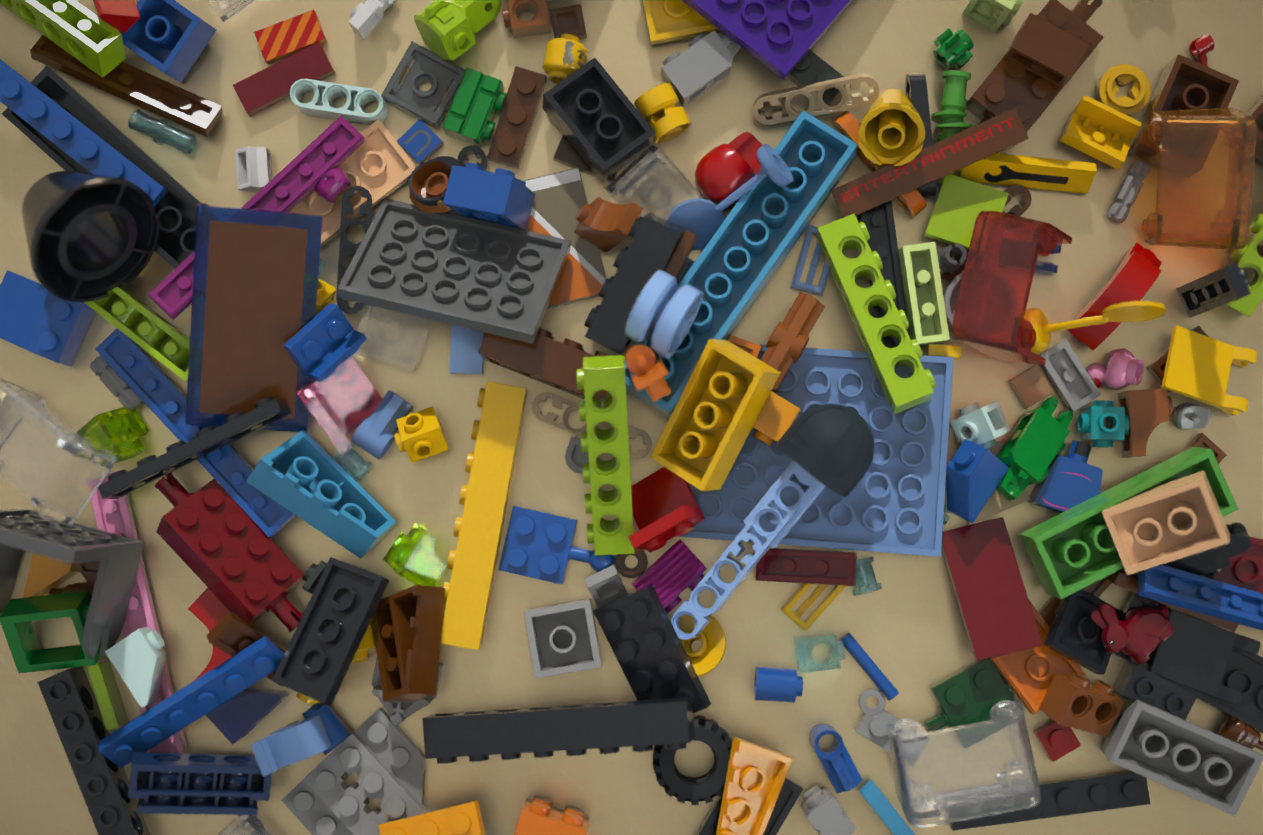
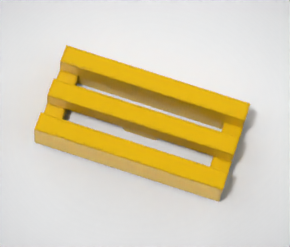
(795, 617)

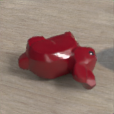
(1136, 633)

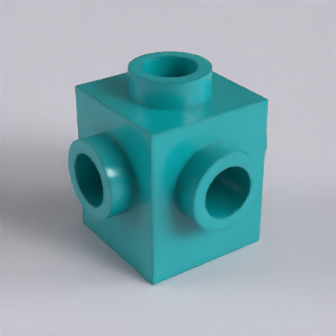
(1091, 424)

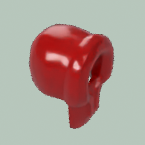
(727, 168)

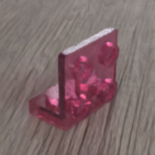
(341, 401)

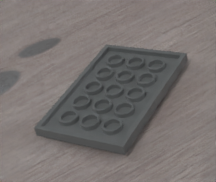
(456, 270)

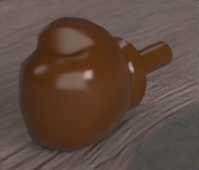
(1241, 733)

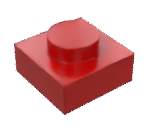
(1056, 740)

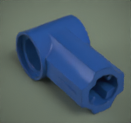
(835, 759)

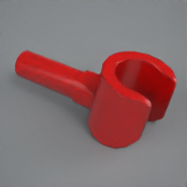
(1200, 47)

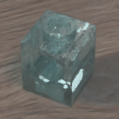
(804, 648)

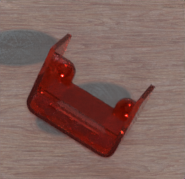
(999, 284)

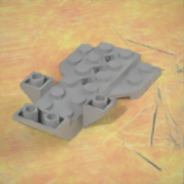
(387, 768)

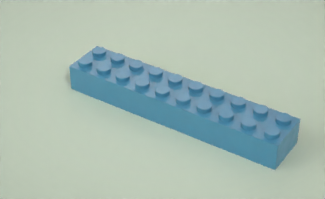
(754, 245)

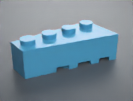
(322, 494)

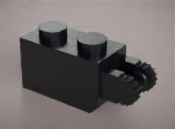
(1217, 558)

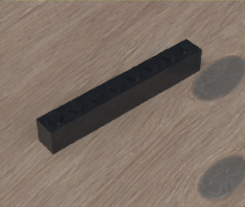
(559, 729)

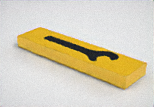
(1032, 173)

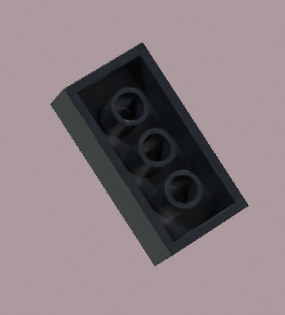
(648, 252)

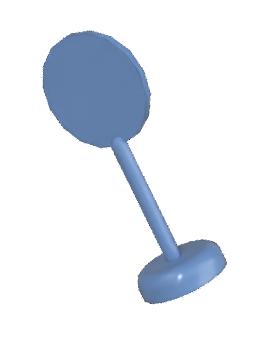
(705, 217)

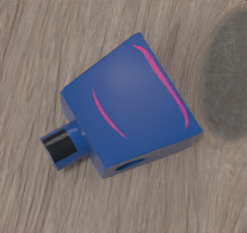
(1068, 481)

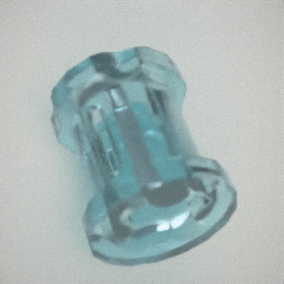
(353, 464)
(865, 577)

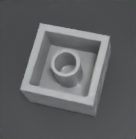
(563, 638)

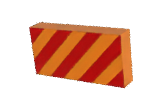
(290, 36)

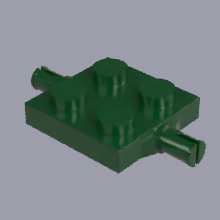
(969, 696)

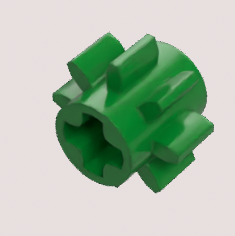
(953, 48)

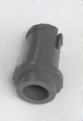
(946, 263)

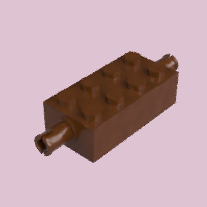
(1016, 87)

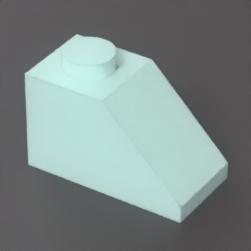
(140, 663)

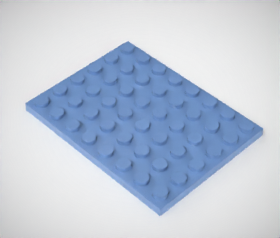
(899, 497)

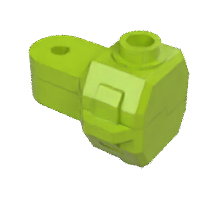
(451, 25)

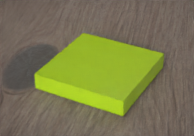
(958, 208)

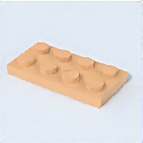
(376, 165)

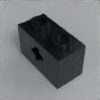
(1138, 683)

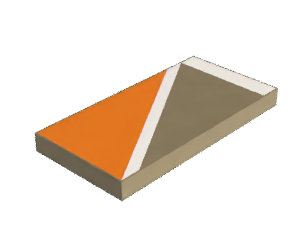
(554, 214)

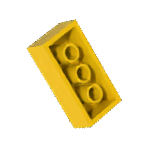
(714, 415)

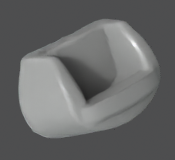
(1191, 416)

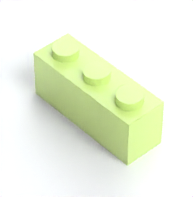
(923, 294)

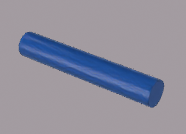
(869, 666)

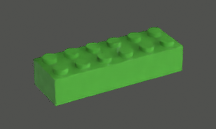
(1077, 545)

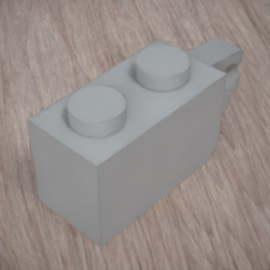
(700, 65)

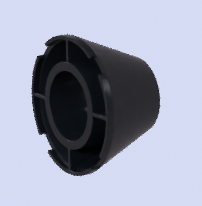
(88, 233)

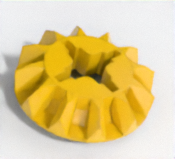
(1122, 75)

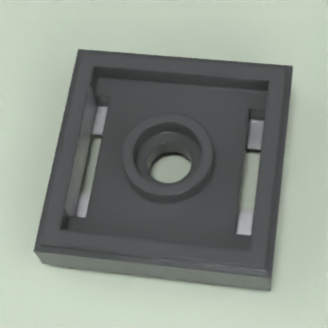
(424, 67)

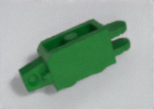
(1032, 448)

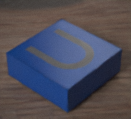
(420, 142)

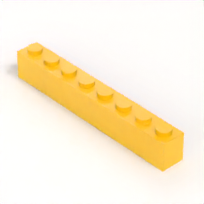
(483, 514)

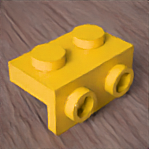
(1100, 131)

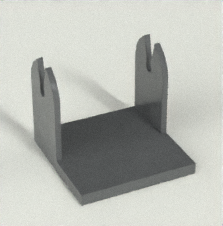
(74, 544)

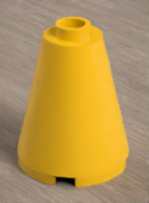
(891, 130)

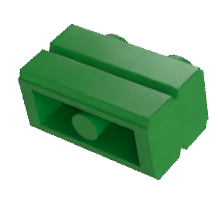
(474, 108)

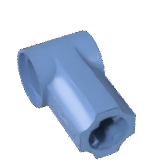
(377, 432)

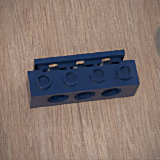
(197, 783)

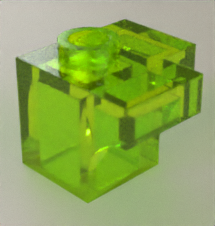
(117, 432)
(414, 557)

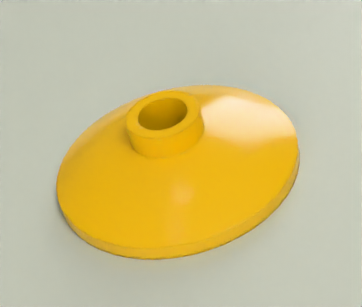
(712, 648)

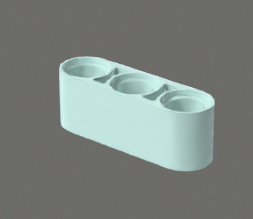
(327, 92)

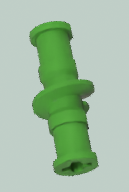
(952, 105)

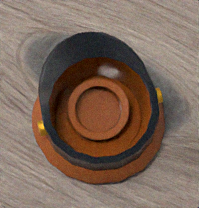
(429, 184)

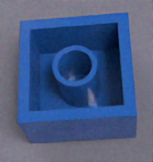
(168, 36)
(489, 195)

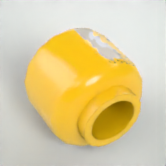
(563, 57)

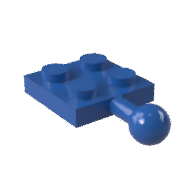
(541, 546)

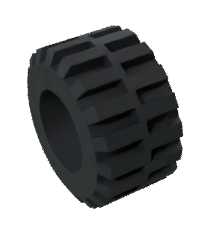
(702, 787)

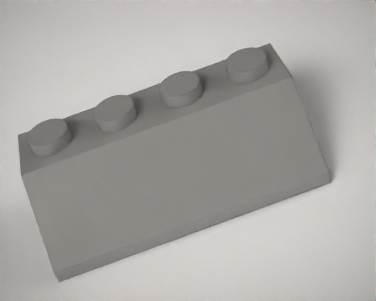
(1182, 756)

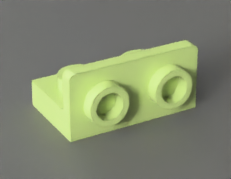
(992, 12)

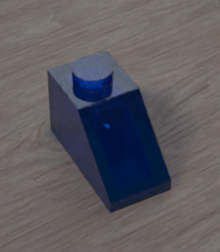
(245, 711)

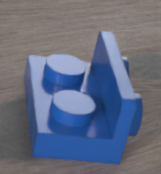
(324, 343)

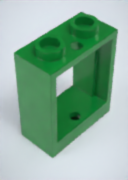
(23, 641)

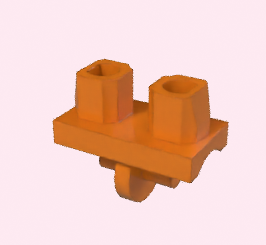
(647, 371)

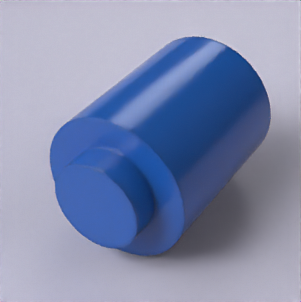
(777, 684)
(334, 727)

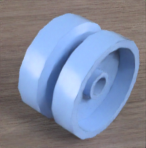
(663, 313)

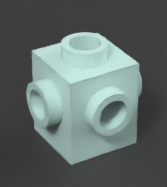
(980, 424)

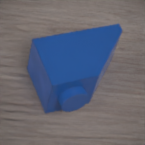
(972, 480)

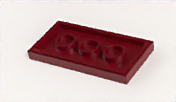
(990, 589)

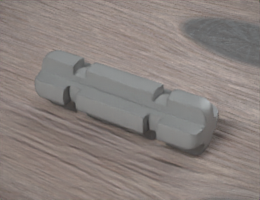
(1129, 191)
(115, 383)

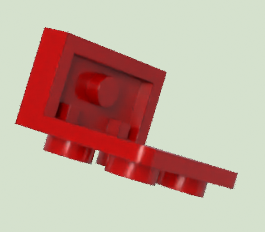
(662, 509)

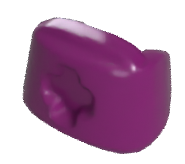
(331, 184)

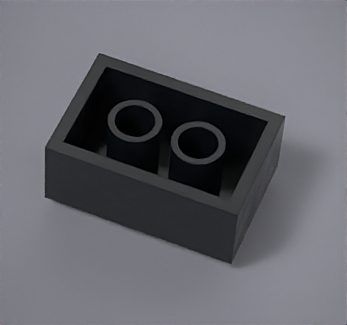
(598, 120)

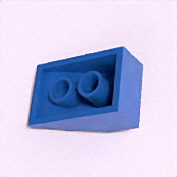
(42, 321)

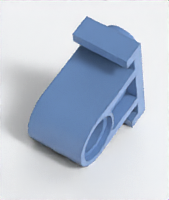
(291, 744)

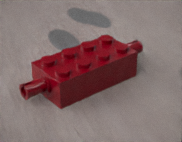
(229, 552)

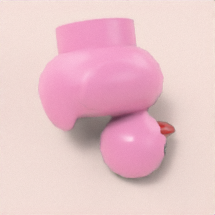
(1120, 371)

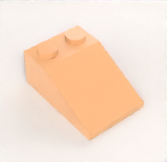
(1167, 523)

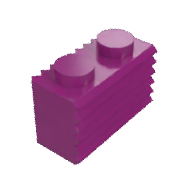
(672, 574)

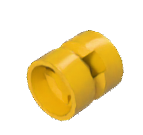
(659, 102)

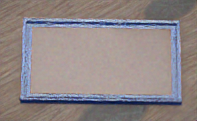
(248, 299)

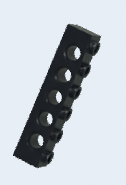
(80, 729)

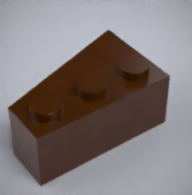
(409, 642)

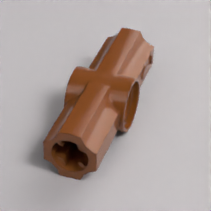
(792, 335)

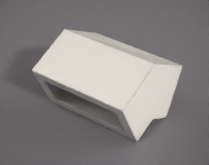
(253, 168)

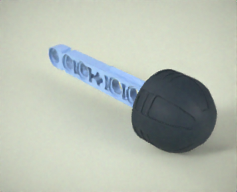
(828, 449)

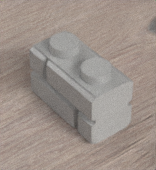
(825, 812)

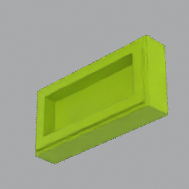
(107, 695)

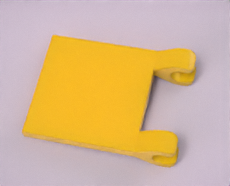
(1201, 369)

